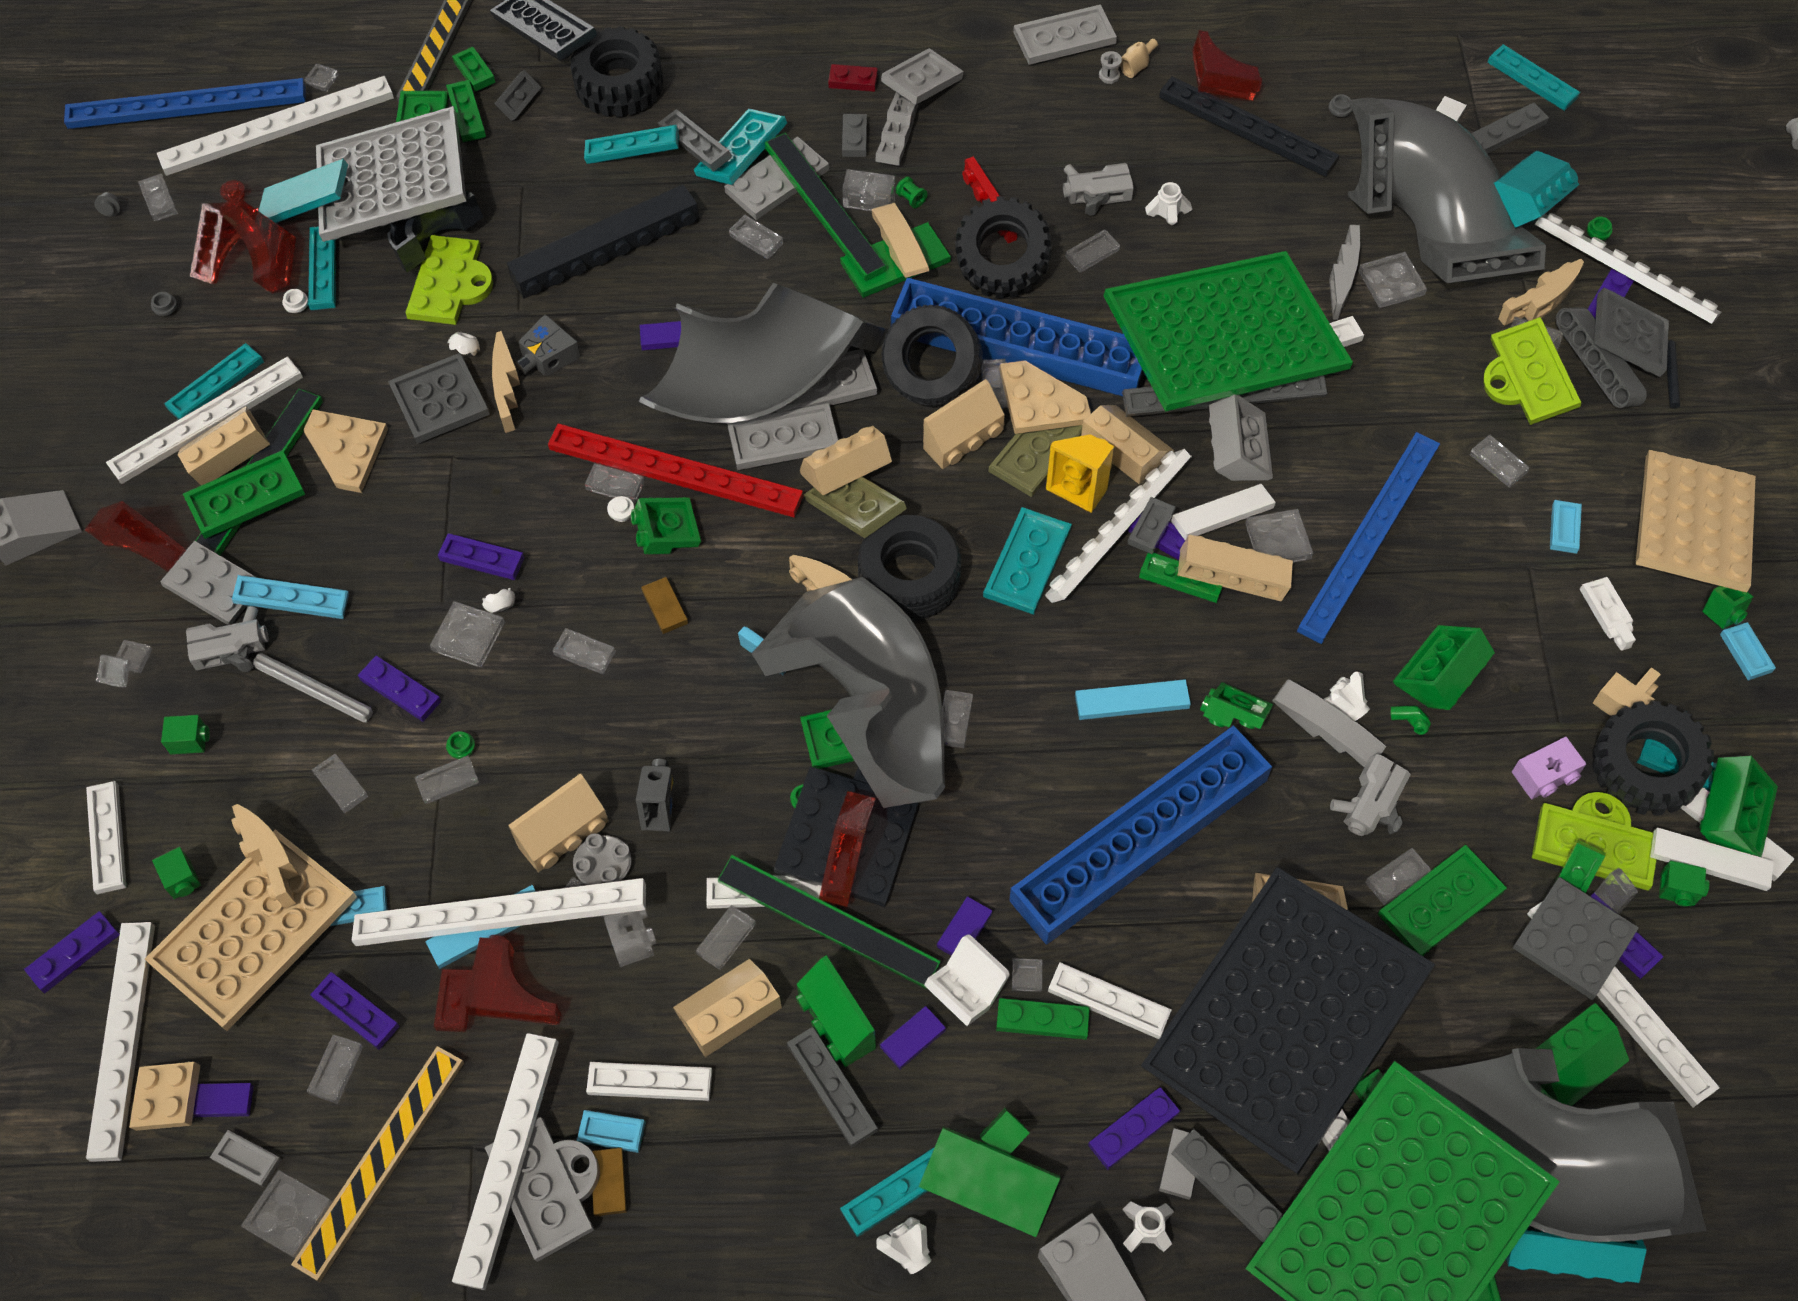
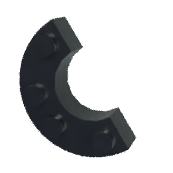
(409, 235)

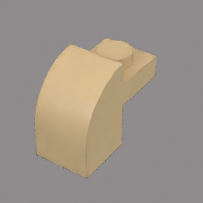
(1622, 693)

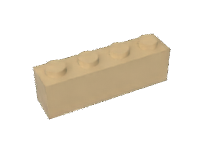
(1235, 567)

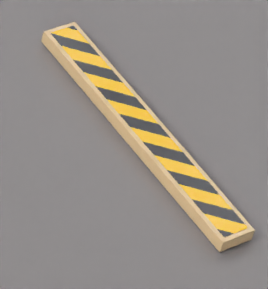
(377, 1164)

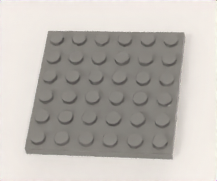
(394, 173)

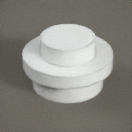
(295, 301)
(620, 508)

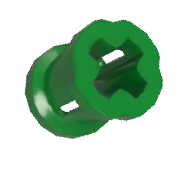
(911, 192)

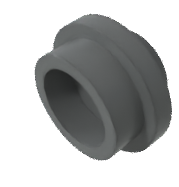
(1340, 106)
(107, 204)
(163, 304)

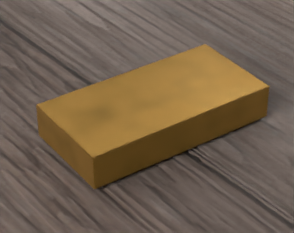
(664, 605)
(610, 1191)

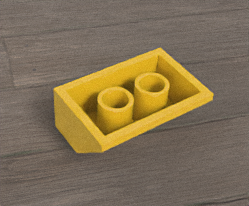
(1080, 470)

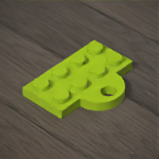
(448, 280)
(1530, 372)
(1611, 833)

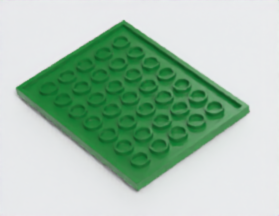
(1226, 330)
(1404, 1205)

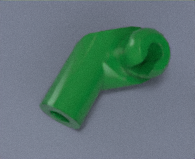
(1414, 716)

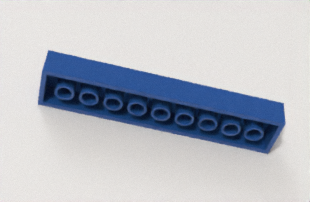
(1048, 342)
(1139, 834)

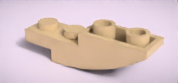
(1547, 295)
(814, 573)
(266, 852)

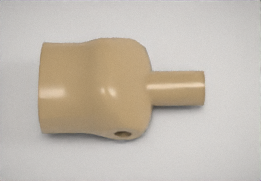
(1137, 57)

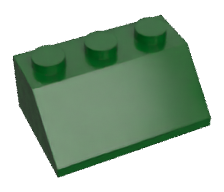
(1445, 666)
(1739, 805)
(835, 1013)
(1584, 1055)

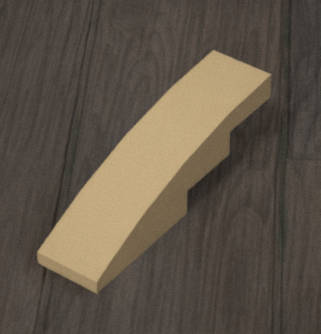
(900, 240)
(504, 378)

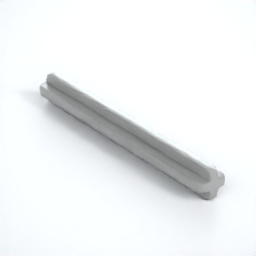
(313, 687)

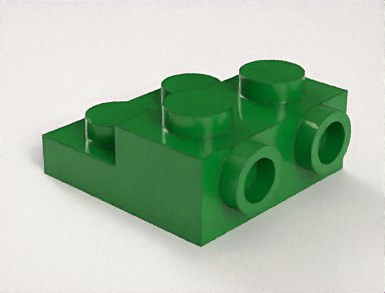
(665, 524)
(1227, 703)

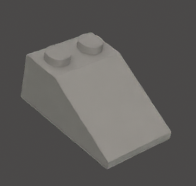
(34, 524)
(1088, 1265)

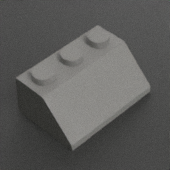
(1240, 440)

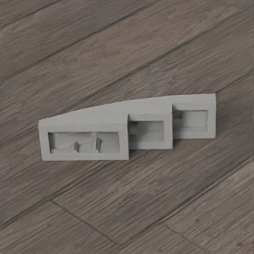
(896, 130)
(1344, 272)
(1327, 721)

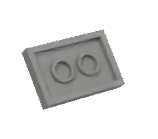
(922, 76)
(206, 582)

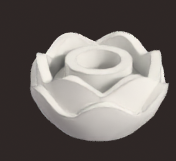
(464, 343)
(498, 602)

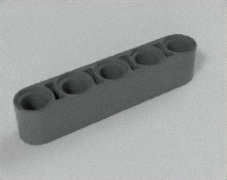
(1607, 368)

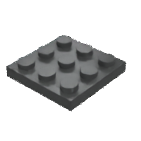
(1631, 332)
(438, 398)
(1575, 938)

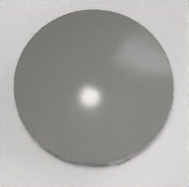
(601, 860)

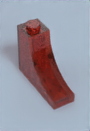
(1221, 73)
(213, 243)
(267, 244)
(127, 529)
(846, 848)
(495, 991)

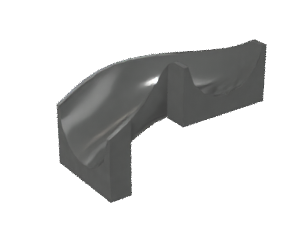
(1446, 188)
(759, 360)
(884, 665)
(1616, 1165)

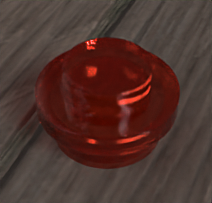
(232, 190)

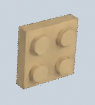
(165, 1096)

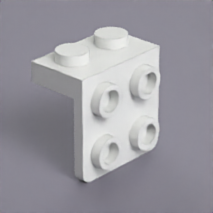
(968, 980)

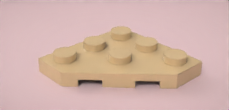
(1040, 400)
(345, 446)

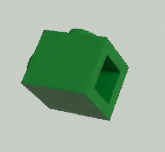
(1727, 606)
(184, 734)
(177, 873)
(1683, 883)
(1004, 1132)

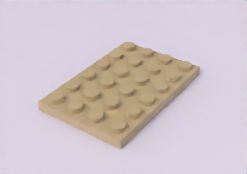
(1697, 521)
(245, 940)

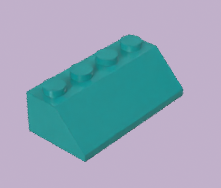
(1535, 186)
(1556, 1254)

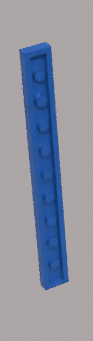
(184, 103)
(1368, 538)

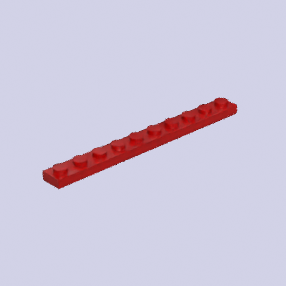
(676, 470)

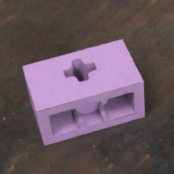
(1549, 768)

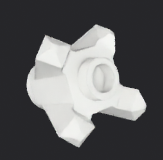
(1169, 203)
(1349, 696)
(1148, 1226)
(907, 1245)

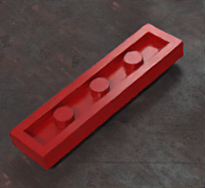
(983, 189)

